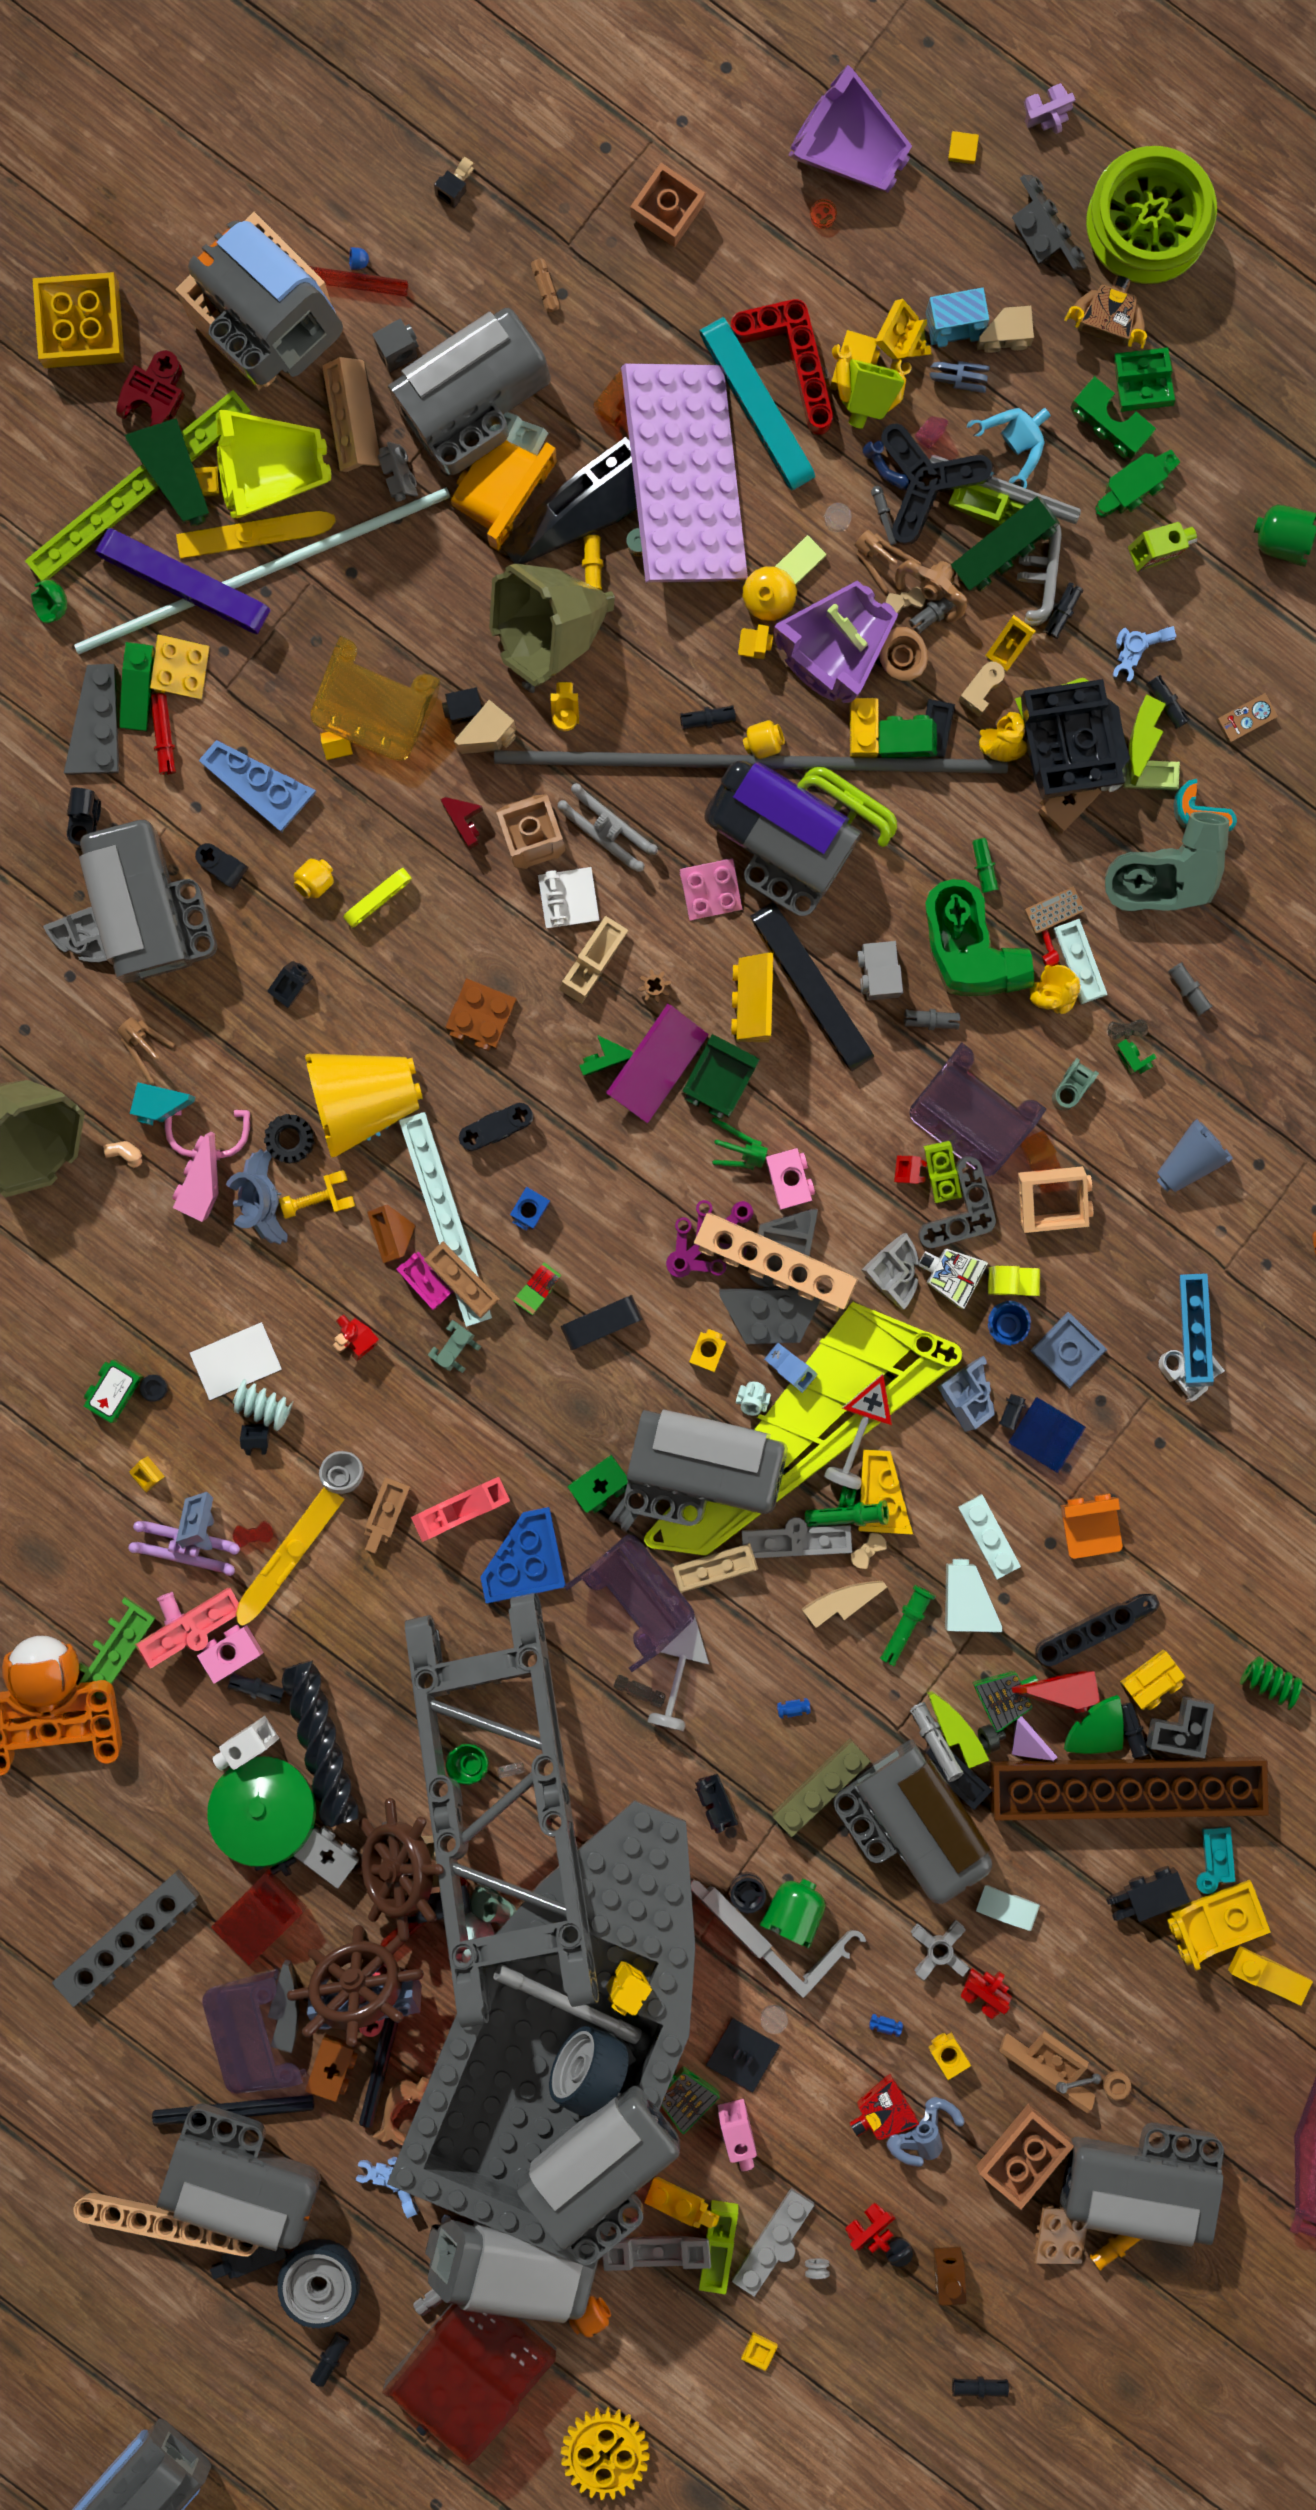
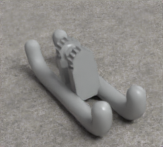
(1038, 617)
(606, 828)

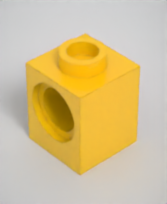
(708, 1362)
(952, 2066)

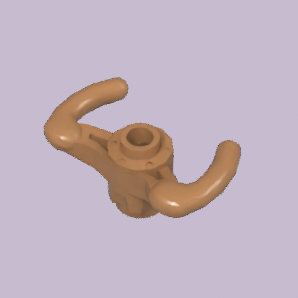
(934, 584)

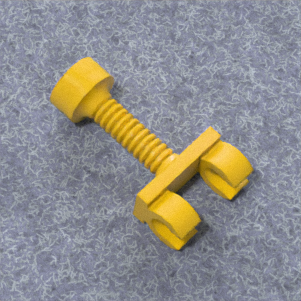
(290, 1206)

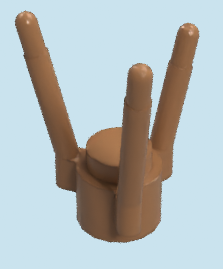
(871, 545)
(134, 1034)

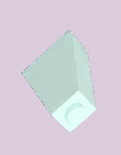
(967, 1600)

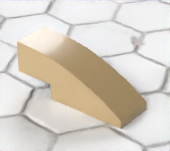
(593, 959)
(842, 1600)

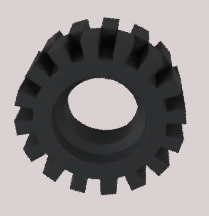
(289, 1155)

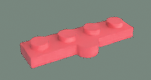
(189, 1629)

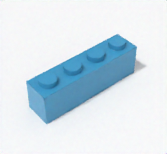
(1196, 1330)

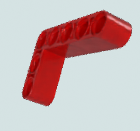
(799, 354)

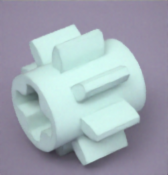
(753, 1398)

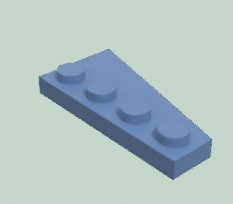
(263, 788)

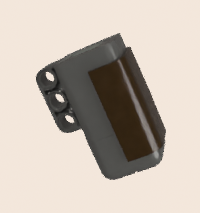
(920, 1818)

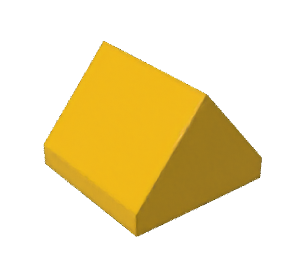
(335, 746)
(146, 1474)

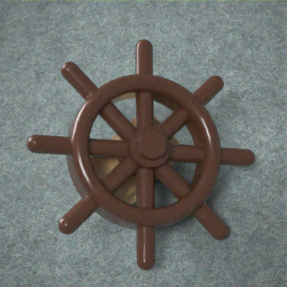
(406, 1868)

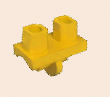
(564, 707)

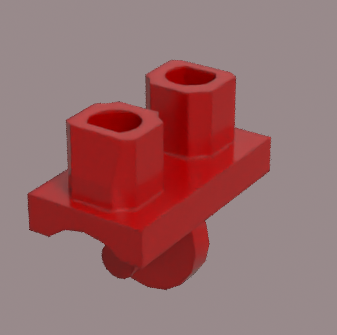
(989, 1989)
(880, 2221)

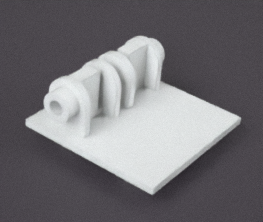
(568, 897)

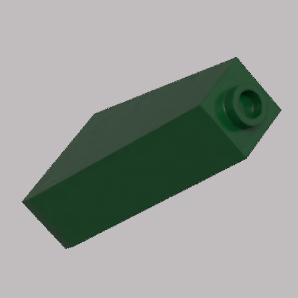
(169, 465)

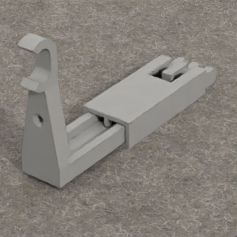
(761, 1947)

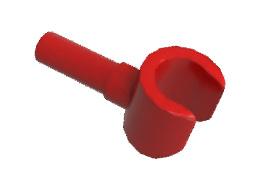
(1052, 956)

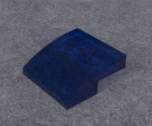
(1047, 1434)

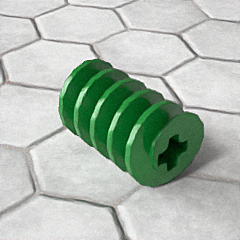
(1273, 1681)

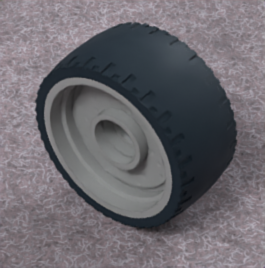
(588, 2071)
(315, 2304)

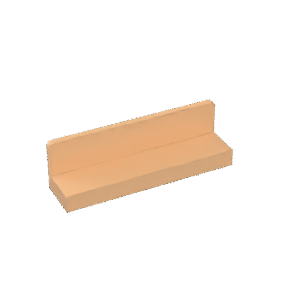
(351, 413)

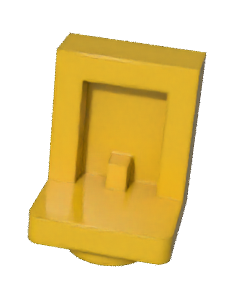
(755, 642)

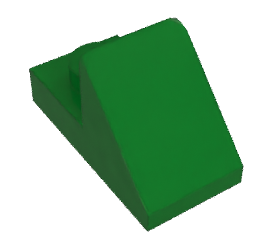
(613, 1055)

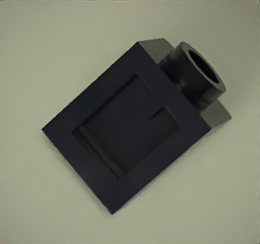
(290, 983)

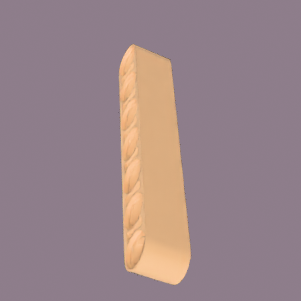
(154, 2226)

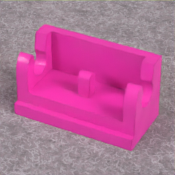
(425, 1280)

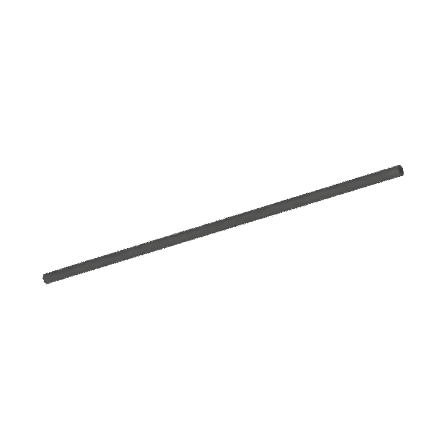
(771, 762)

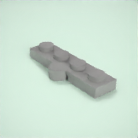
(798, 1540)
(773, 2243)

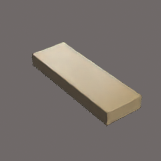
(715, 1568)

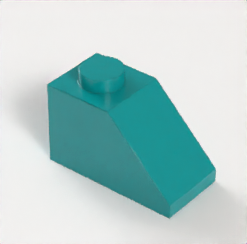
(157, 1103)

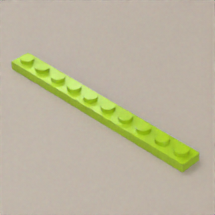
(124, 497)

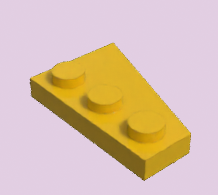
(881, 1483)

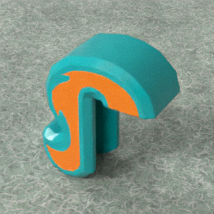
(1185, 805)

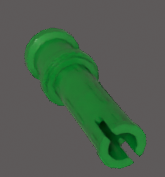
(858, 1514)
(912, 1614)

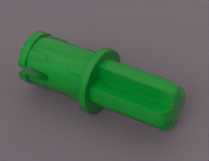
(984, 865)

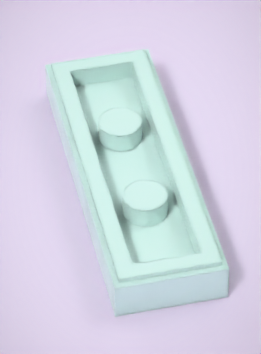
(1080, 960)

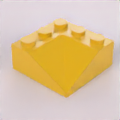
(78, 320)

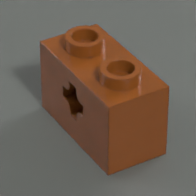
(321, 2081)

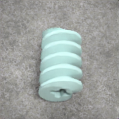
(261, 1405)

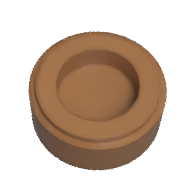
(1117, 2085)

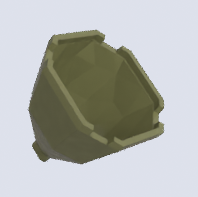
(544, 619)
(36, 1135)

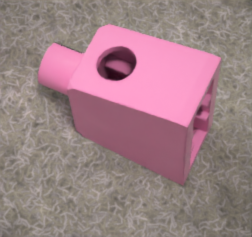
(737, 2134)

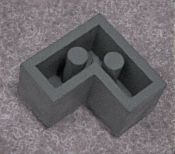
(1186, 1736)

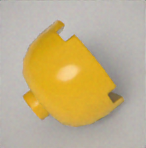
(769, 593)

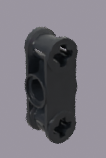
(495, 1126)

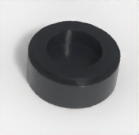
(153, 1388)

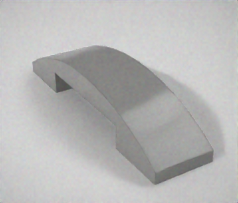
(658, 2251)

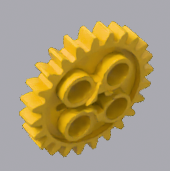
(588, 2436)

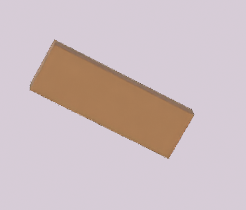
(461, 1279)

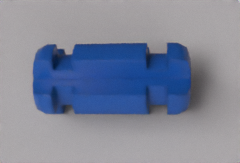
(793, 1708)
(885, 2025)

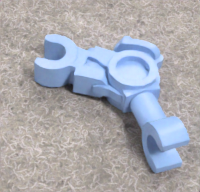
(1135, 645)
(380, 2176)

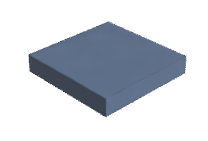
(1068, 1350)

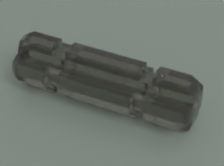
(639, 1691)

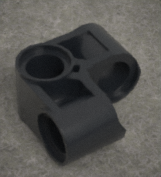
(83, 813)

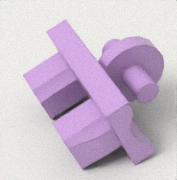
(1038, 113)

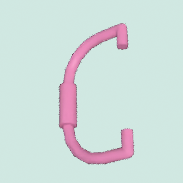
(237, 1113)

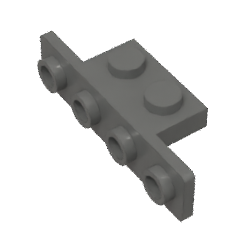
(1043, 228)

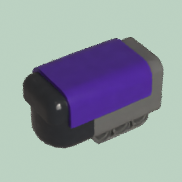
(785, 828)

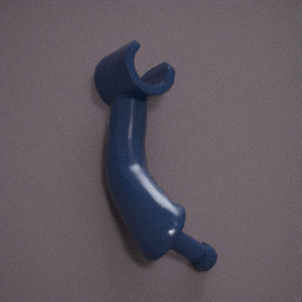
(873, 452)

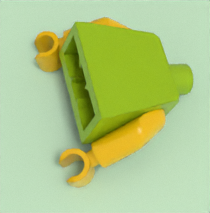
(868, 387)

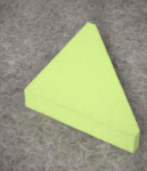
(846, 628)

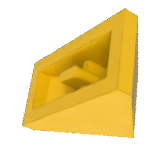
(1010, 642)

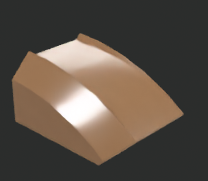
(531, 831)

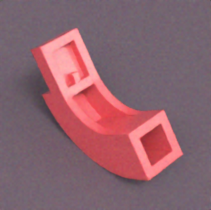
(460, 1508)

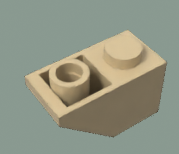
(1009, 329)

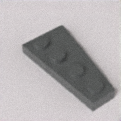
(95, 729)

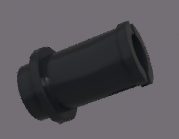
(1012, 1411)

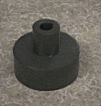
(990, 1738)

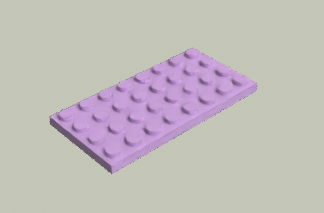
(684, 473)

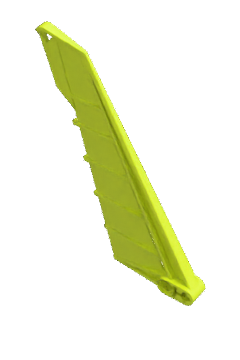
(846, 1362)

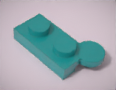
(1218, 1859)

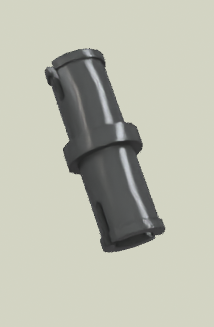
(934, 612)
(1190, 989)
(931, 1019)

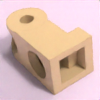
(986, 680)

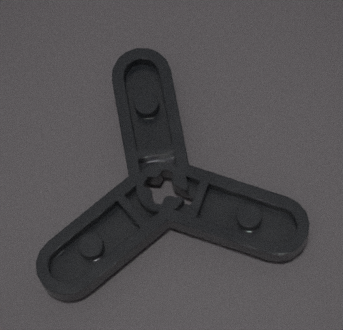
(919, 497)

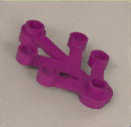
(693, 1252)

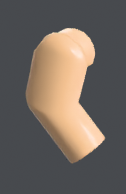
(125, 1150)

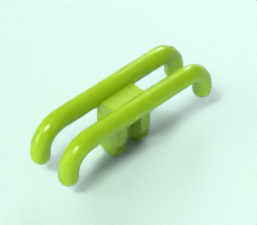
(854, 799)

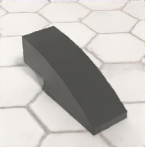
(285, 2010)

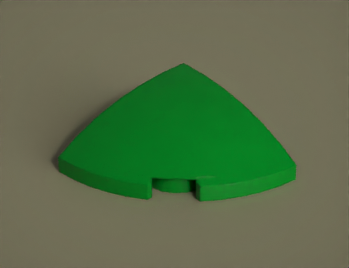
(1099, 1730)

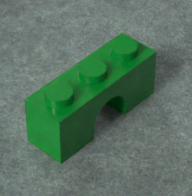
(1126, 436)

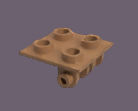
(1058, 2238)

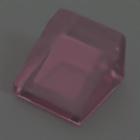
(931, 431)

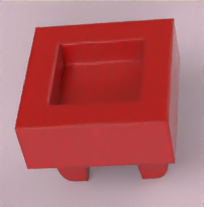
(908, 1169)

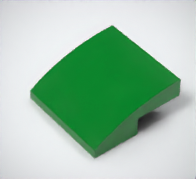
(1144, 379)

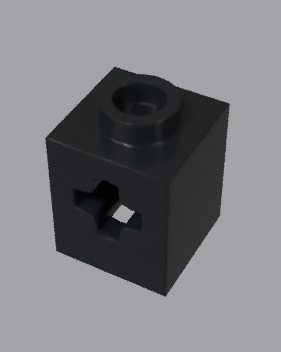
(462, 705)

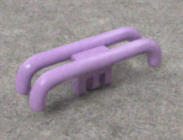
(185, 1555)

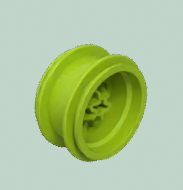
(1165, 173)

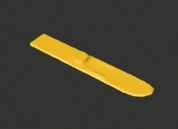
(254, 533)
(287, 1555)

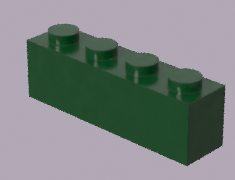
(1005, 544)

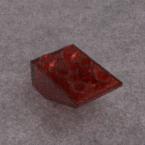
(259, 1917)

